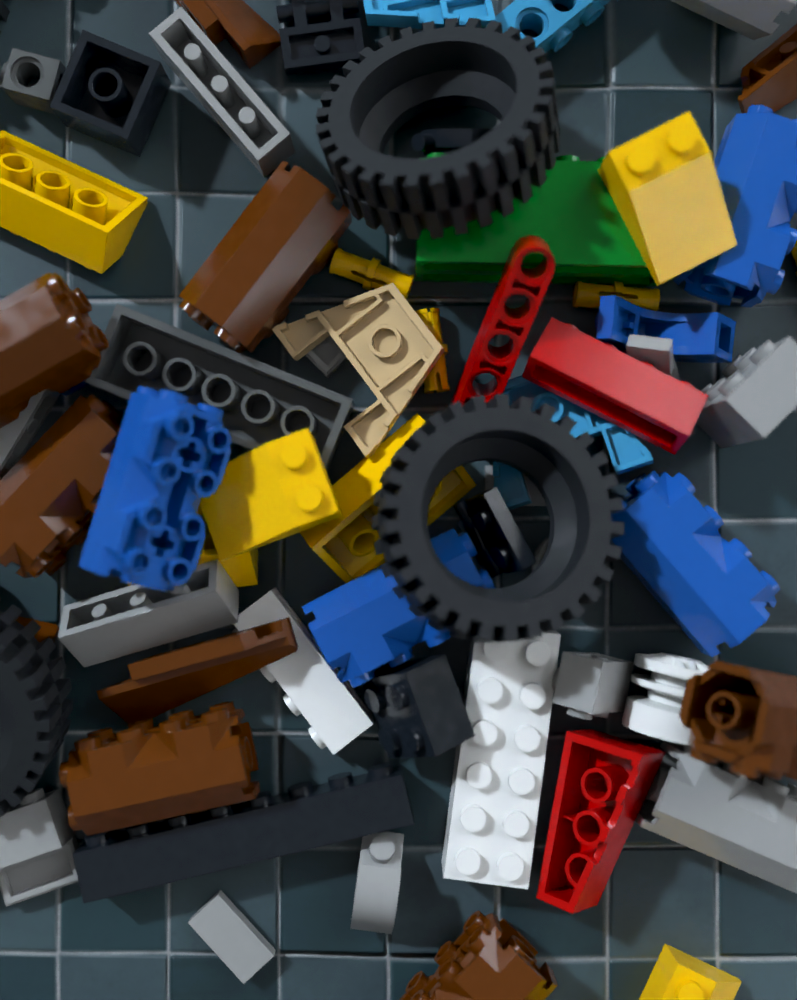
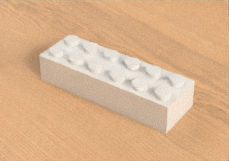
(503, 765)

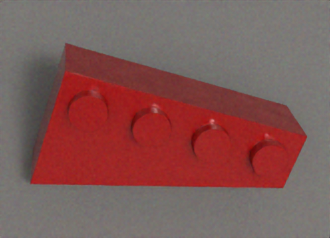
(592, 814)

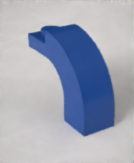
(694, 335)

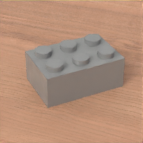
(752, 395)

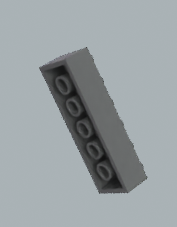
(255, 397)

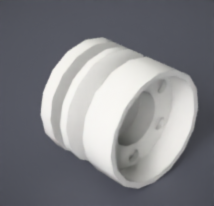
(660, 710)

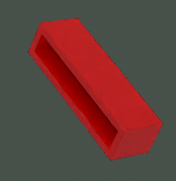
(614, 385)

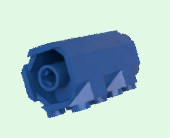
(760, 192)
(152, 490)
(688, 565)
(369, 625)

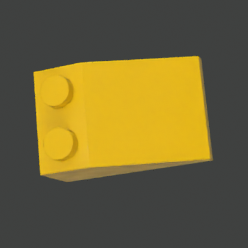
(670, 198)
(270, 495)

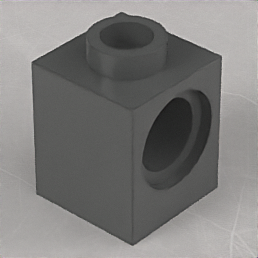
(24, 67)

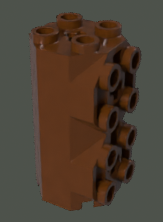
(266, 259)
(45, 342)
(56, 488)
(743, 719)
(160, 770)
(485, 964)

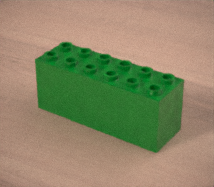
(568, 212)

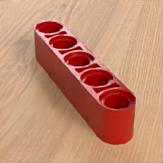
(506, 321)

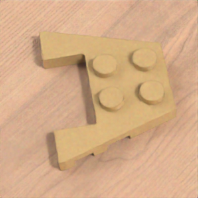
(383, 344)

